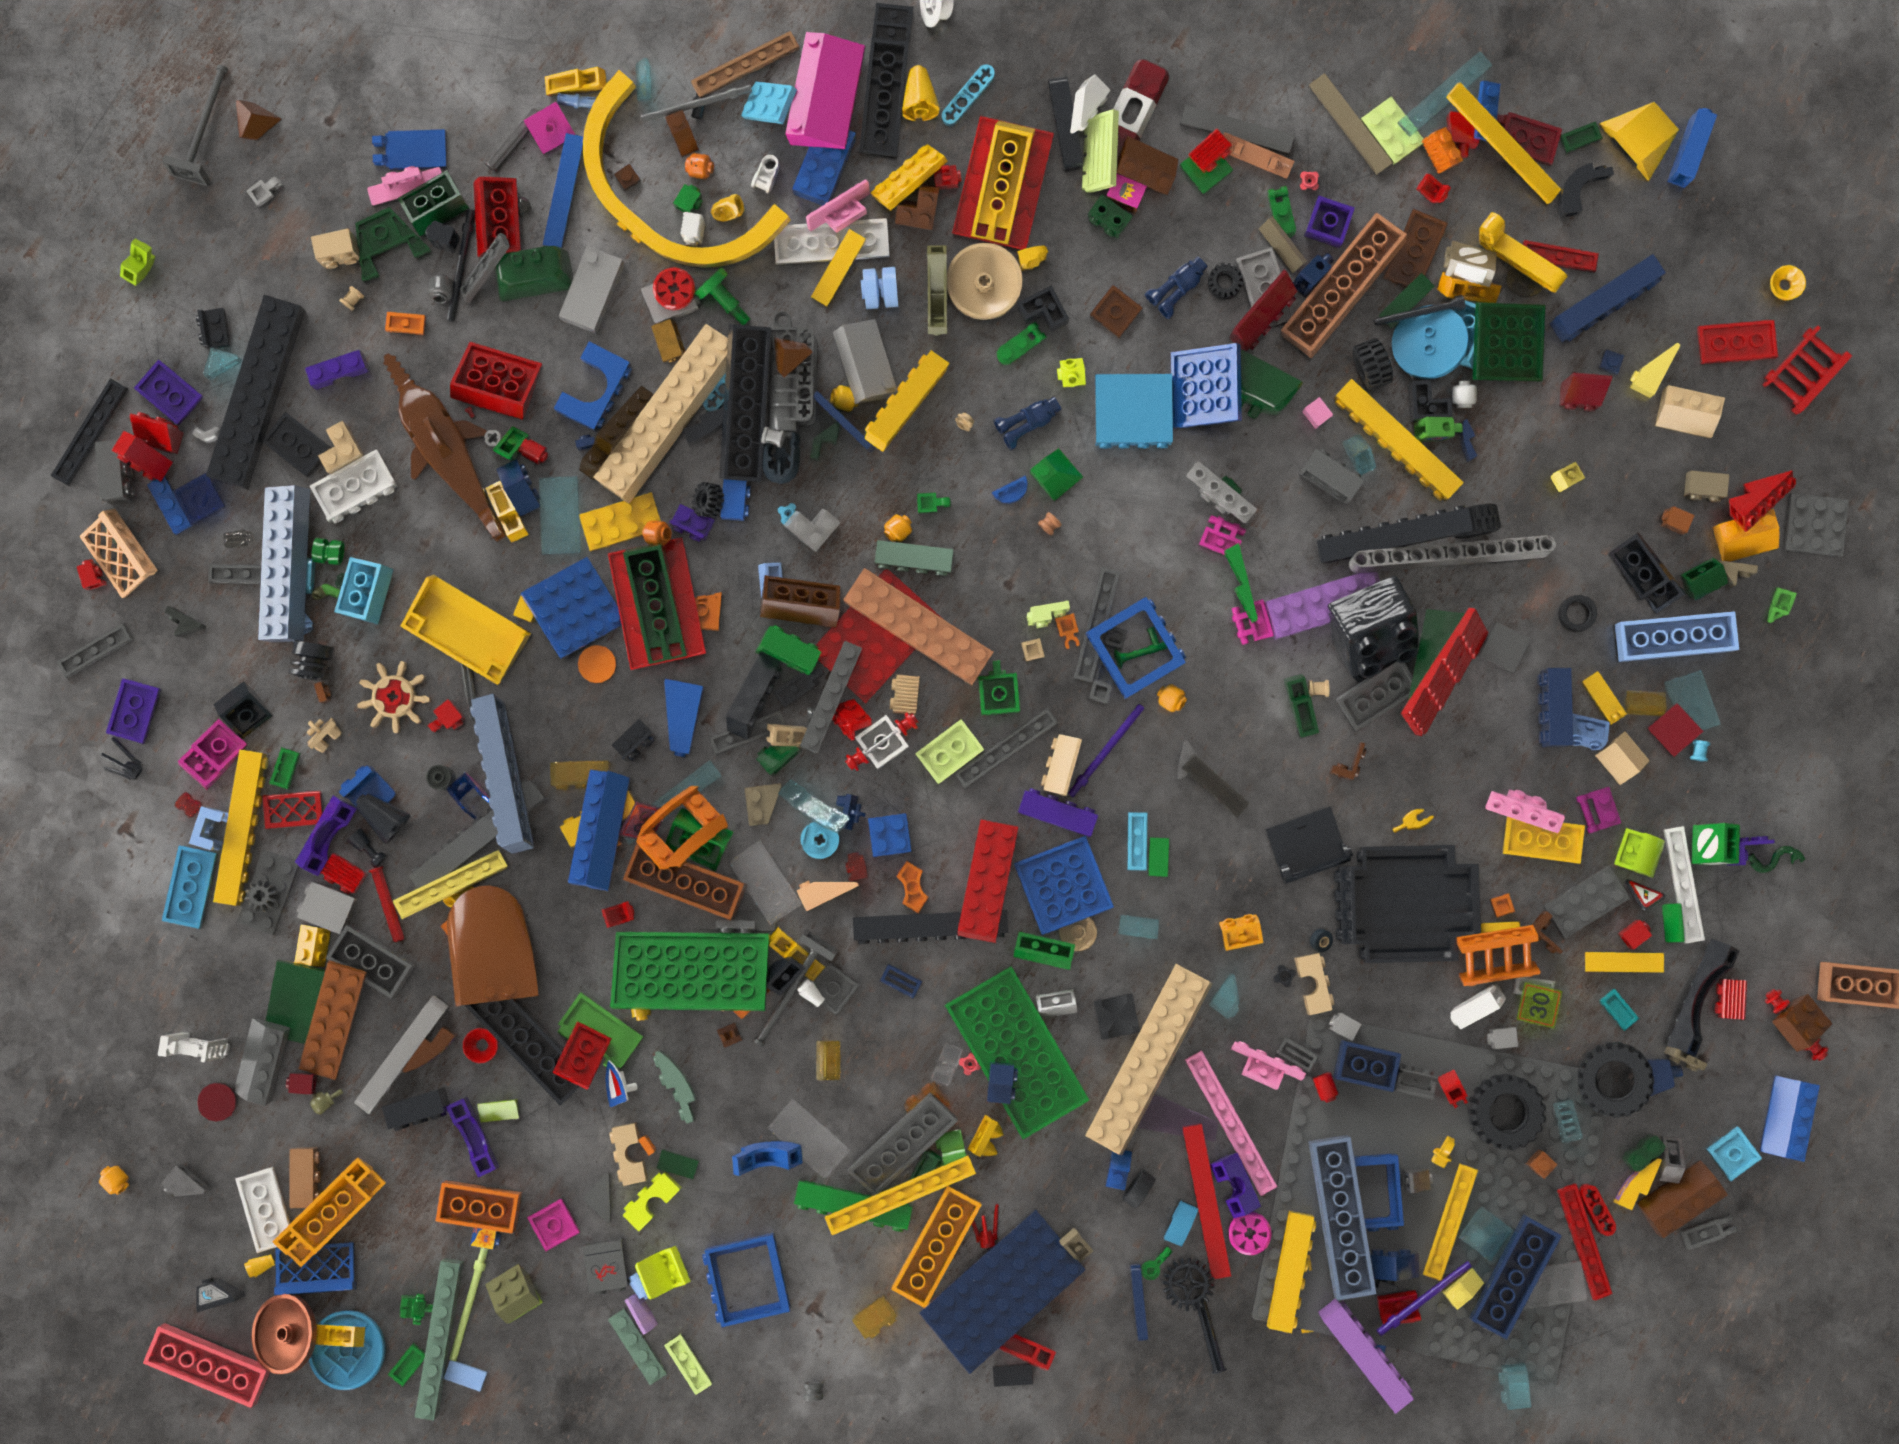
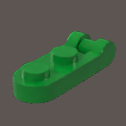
(1282, 210)
(1020, 344)

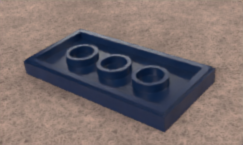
(843, 421)

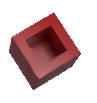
(1635, 934)

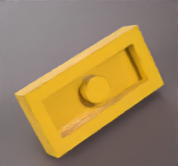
(980, 1143)

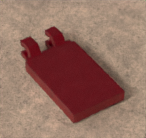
(1535, 137)

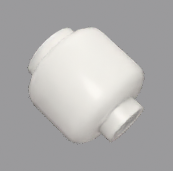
(1464, 394)

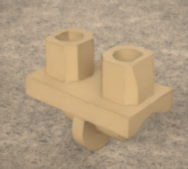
(328, 728)

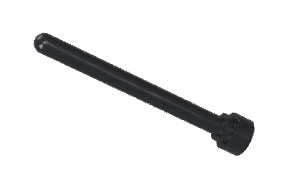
(1456, 303)

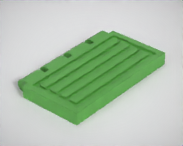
(593, 1015)

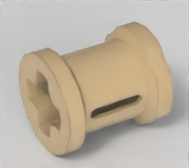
(351, 298)
(1318, 688)

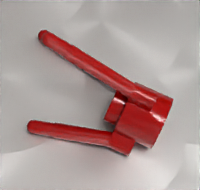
(986, 1237)

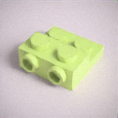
(1042, 615)

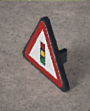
(1644, 895)

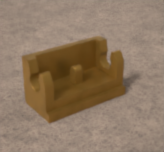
(668, 340)

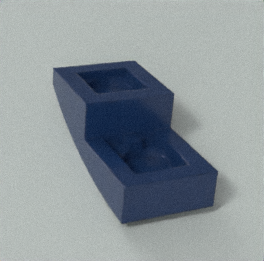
(1465, 437)

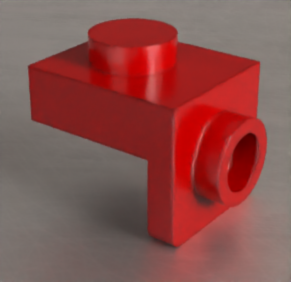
(1433, 189)
(618, 914)

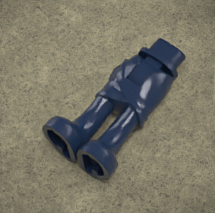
(1184, 278)
(1036, 415)

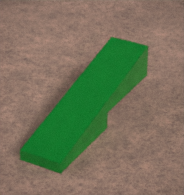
(1243, 591)

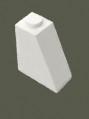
(1478, 1006)

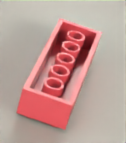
(206, 1365)

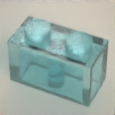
(1515, 1386)

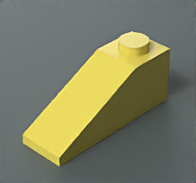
(1650, 376)

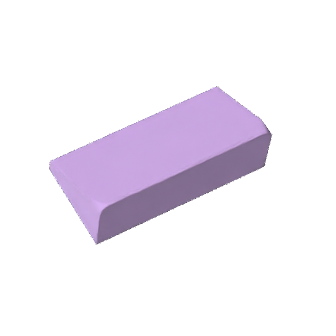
(641, 1313)

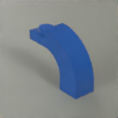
(769, 1153)

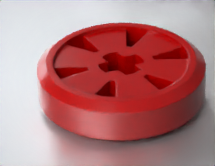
(667, 279)

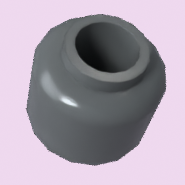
(440, 288)

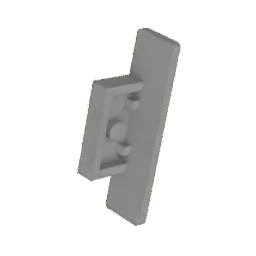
(1220, 493)

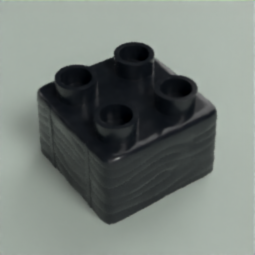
(1374, 627)

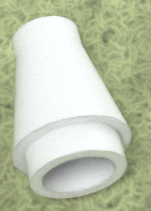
(810, 992)

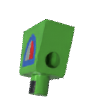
(1436, 429)

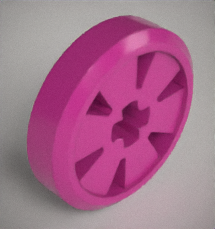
(1260, 1239)

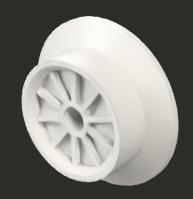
(935, 10)

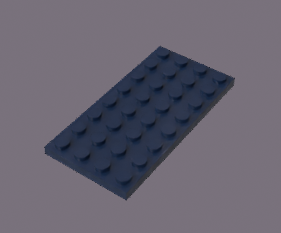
(1001, 1292)

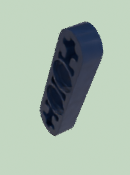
(1139, 1305)

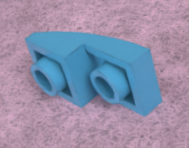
(1181, 1223)

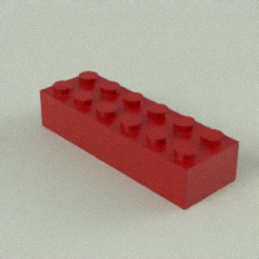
(988, 881)

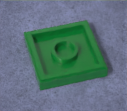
(1206, 180)

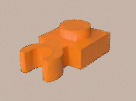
(1067, 627)

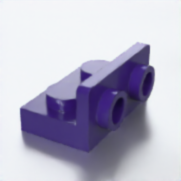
(691, 523)

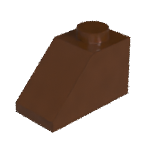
(682, 133)

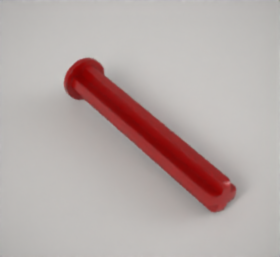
(387, 904)

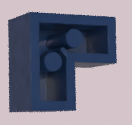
(517, 487)
(1001, 1082)
(1394, 1264)

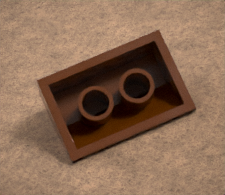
(1147, 165)

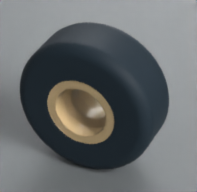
(1317, 936)

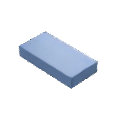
(465, 1375)

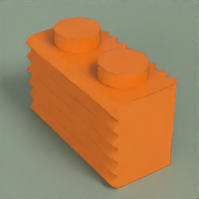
(1442, 150)

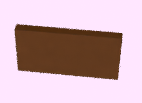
(1419, 250)

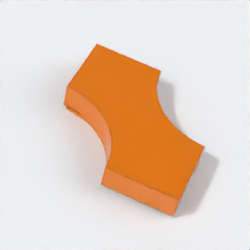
(914, 896)

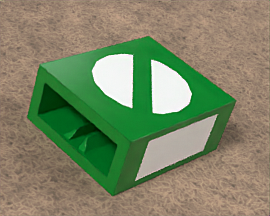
(1715, 844)

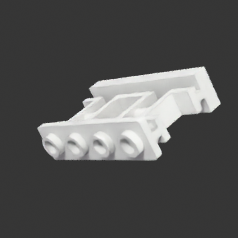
(182, 1044)

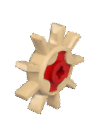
(389, 686)

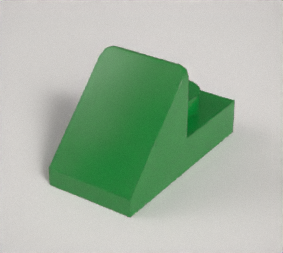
(510, 443)

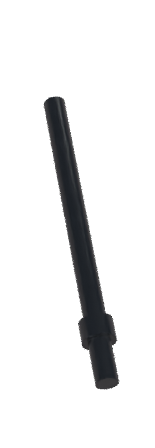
(467, 229)

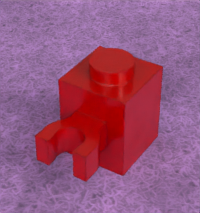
(947, 177)
(448, 716)
(1452, 1088)

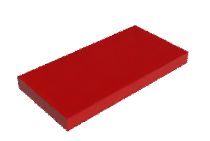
(1737, 342)

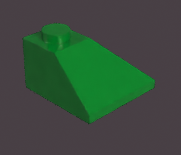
(1056, 474)

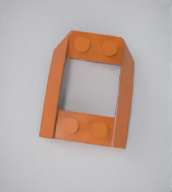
(702, 812)

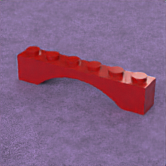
(1029, 1351)

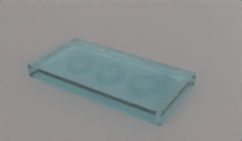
(559, 515)

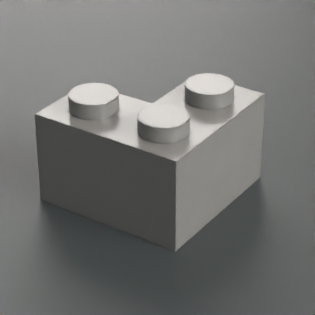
(812, 532)

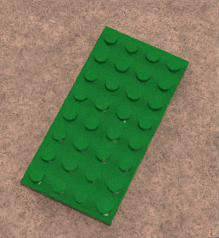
(690, 971)
(1006, 1028)

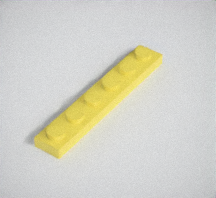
(450, 884)

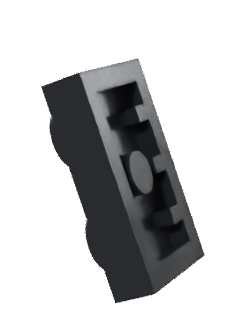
(213, 328)

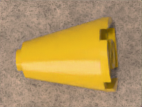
(919, 96)

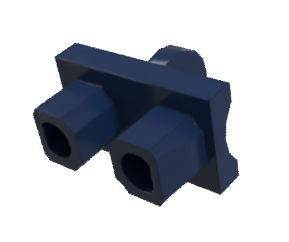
(850, 809)

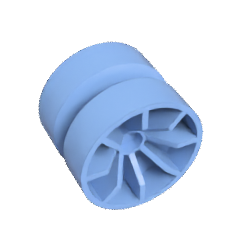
(874, 288)

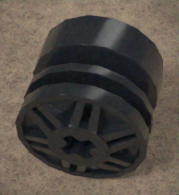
(311, 660)

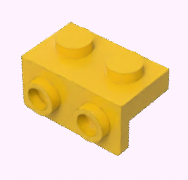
(312, 946)

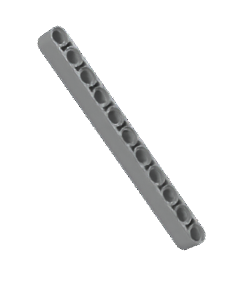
(1445, 559)

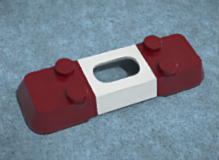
(1147, 84)

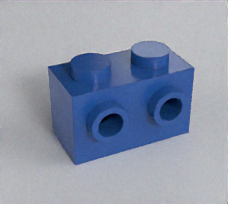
(735, 500)

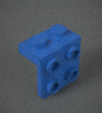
(366, 782)

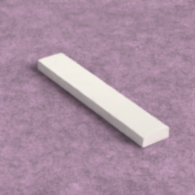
(1684, 883)

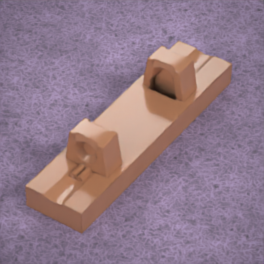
(1259, 156)

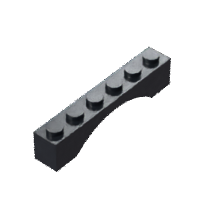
(1716, 962)

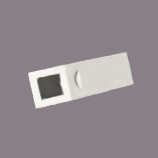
(1087, 99)

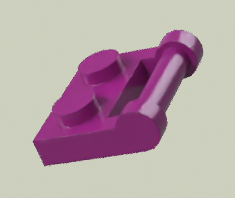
(1604, 807)

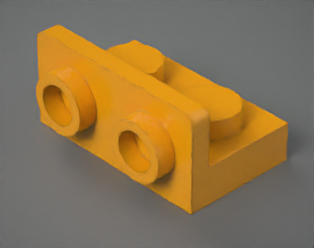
(1241, 932)

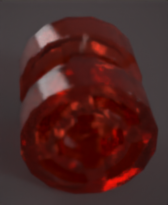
(188, 804)

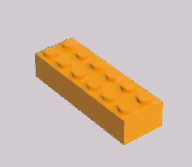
(936, 1245)

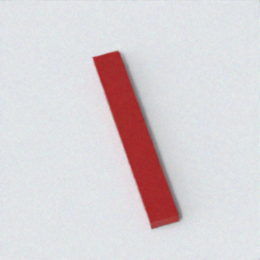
(1206, 1201)

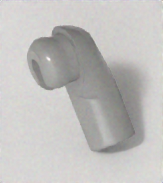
(208, 436)

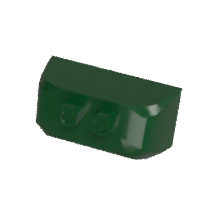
(533, 272)
(1265, 386)

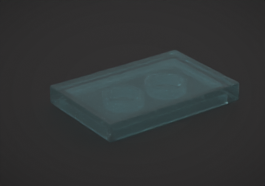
(1694, 698)

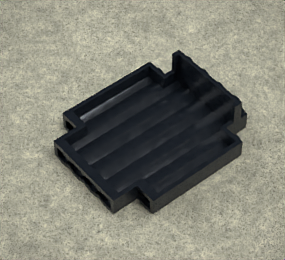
(1407, 903)

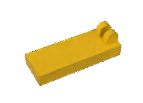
(1603, 698)

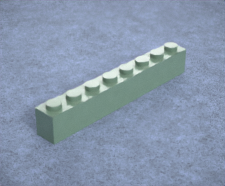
(439, 1339)

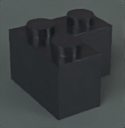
(1046, 304)
(1423, 405)

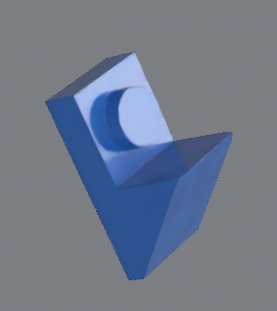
(1119, 1170)

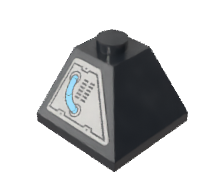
(215, 1293)

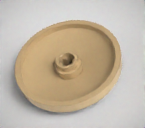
(984, 281)

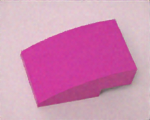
(212, 754)

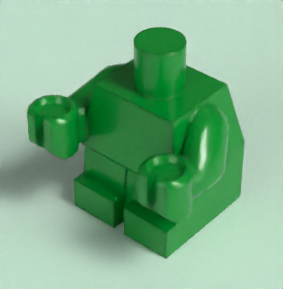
(414, 1307)

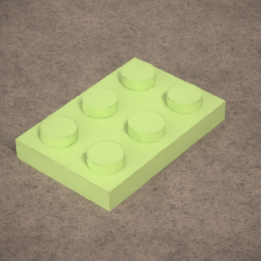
(1390, 136)
(949, 751)

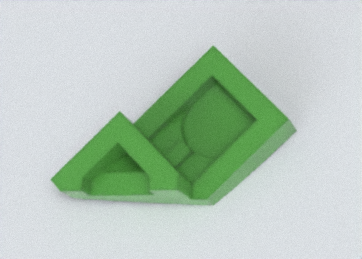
(1781, 604)

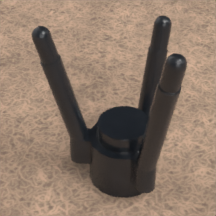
(131, 769)

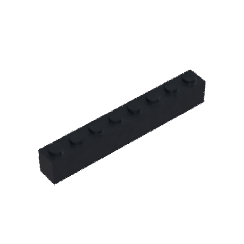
(1396, 535)
(913, 926)

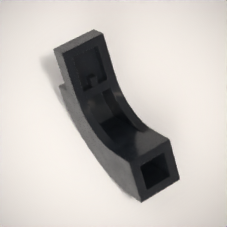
(1569, 197)

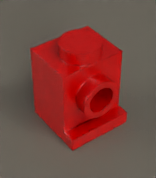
(90, 575)

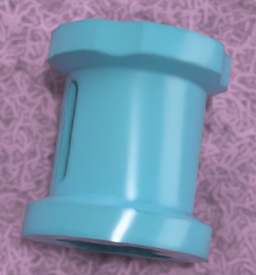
(1700, 750)

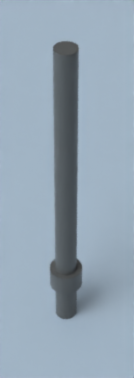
(732, 93)

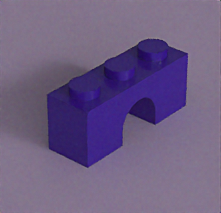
(326, 372)
(1244, 1197)

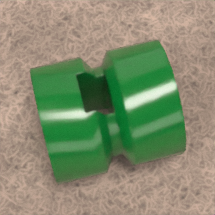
(328, 551)

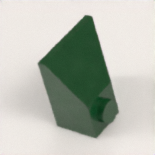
(776, 757)

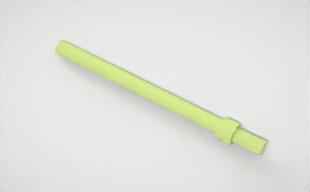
(479, 1266)

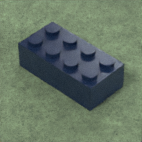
(1556, 707)

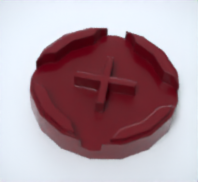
(217, 1102)

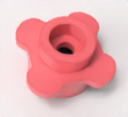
(1313, 176)
(964, 1063)

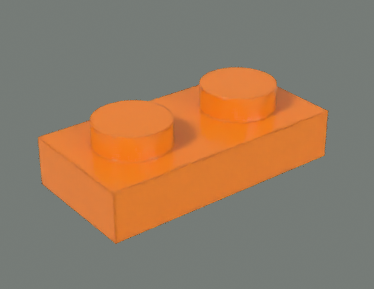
(405, 323)

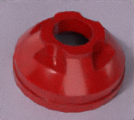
(470, 1045)

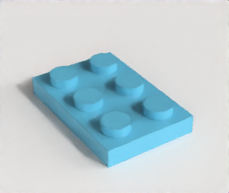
(769, 102)

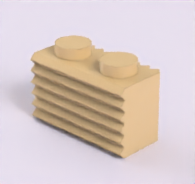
(906, 694)

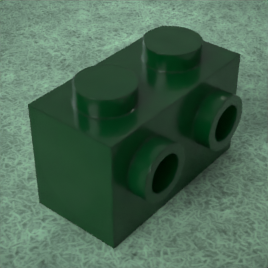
(1109, 216)
(1704, 579)

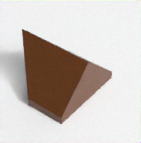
(254, 120)
(789, 355)

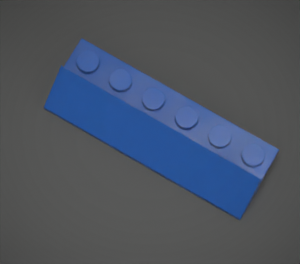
(599, 830)

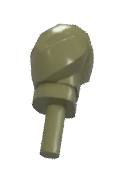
(322, 1101)

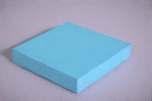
(1734, 1153)

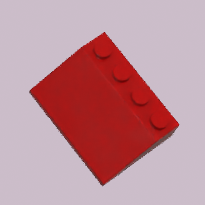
(495, 380)

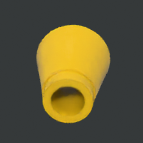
(259, 1265)

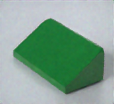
(1673, 922)

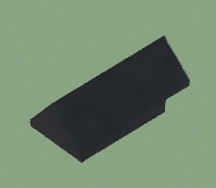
(1646, 573)

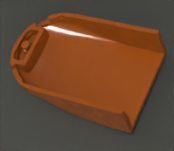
(490, 948)

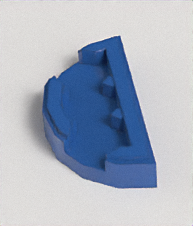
(1012, 492)

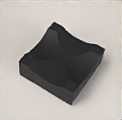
(1117, 1016)

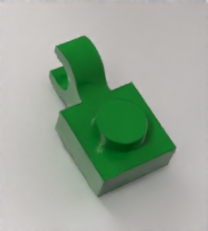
(929, 502)

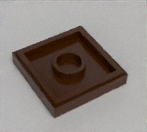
(1116, 311)

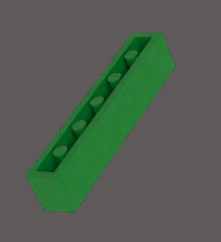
(833, 1199)

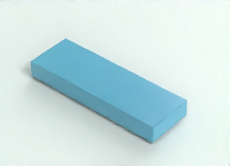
(1137, 841)

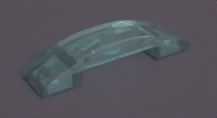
(813, 808)

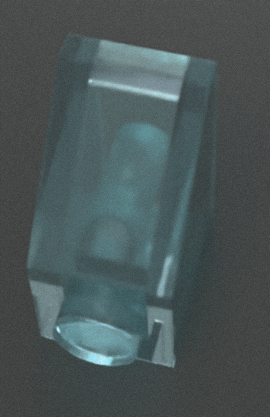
(1226, 998)

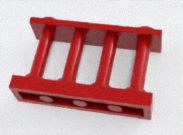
(1813, 388)

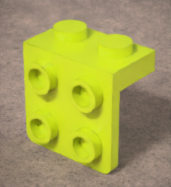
(662, 1272)

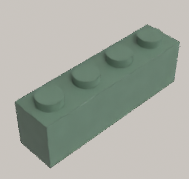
(913, 557)

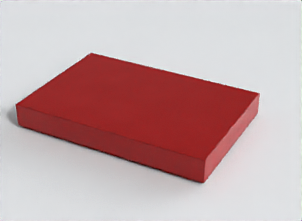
(582, 1055)

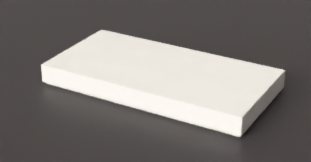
(263, 1207)

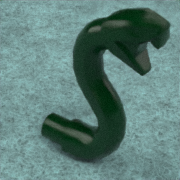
(1759, 867)

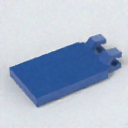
(412, 148)

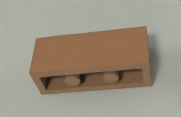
(303, 1176)

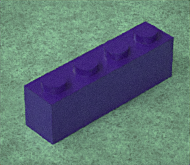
(1057, 813)

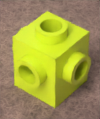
(1072, 372)

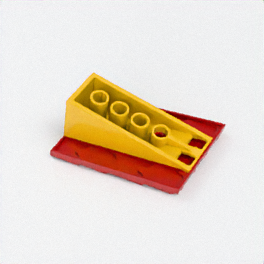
(998, 199)

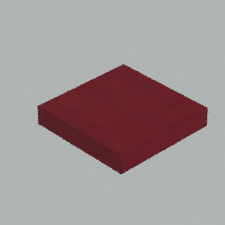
(1675, 729)

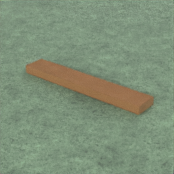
(745, 64)

